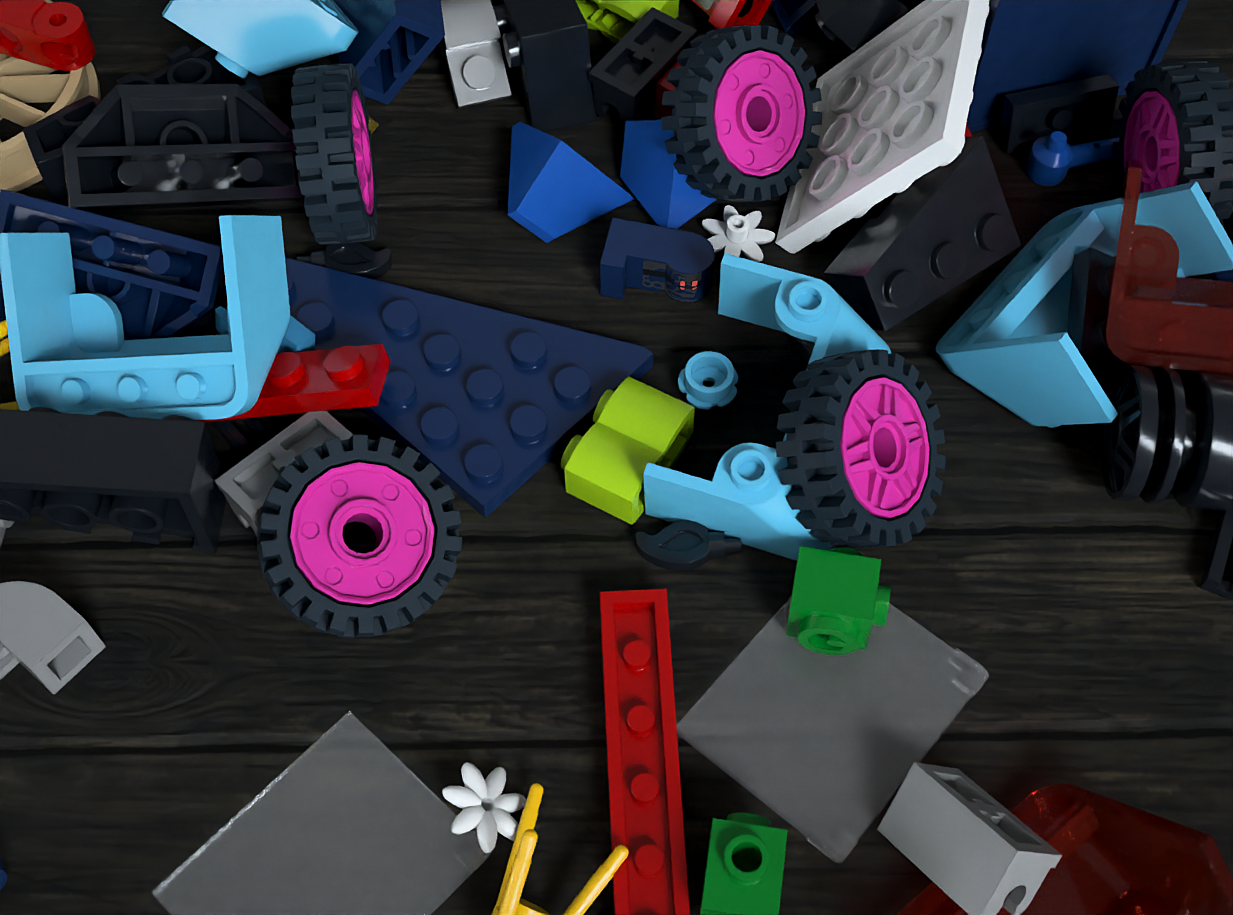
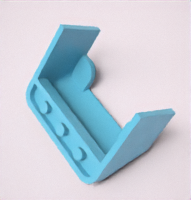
(264, 33)
(1016, 331)
(73, 348)
(746, 488)

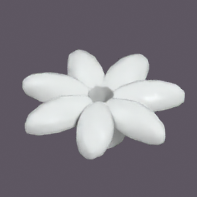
(738, 234)
(484, 806)

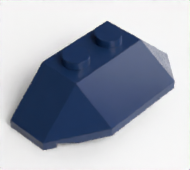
(149, 273)

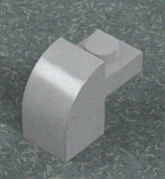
(473, 52)
(43, 634)

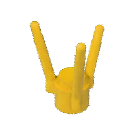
(520, 860)

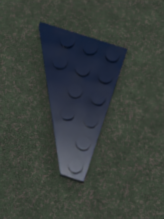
(466, 382)

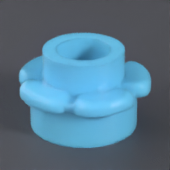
(712, 368)

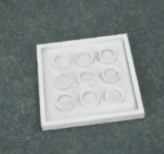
(887, 117)

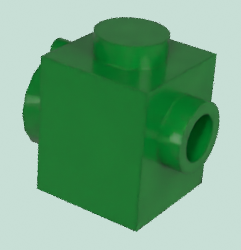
(836, 600)
(743, 867)

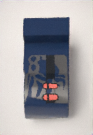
(655, 261)

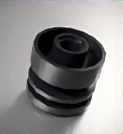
(1170, 438)

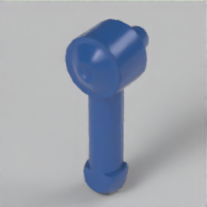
(1053, 156)

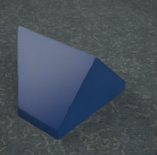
(653, 178)
(555, 186)

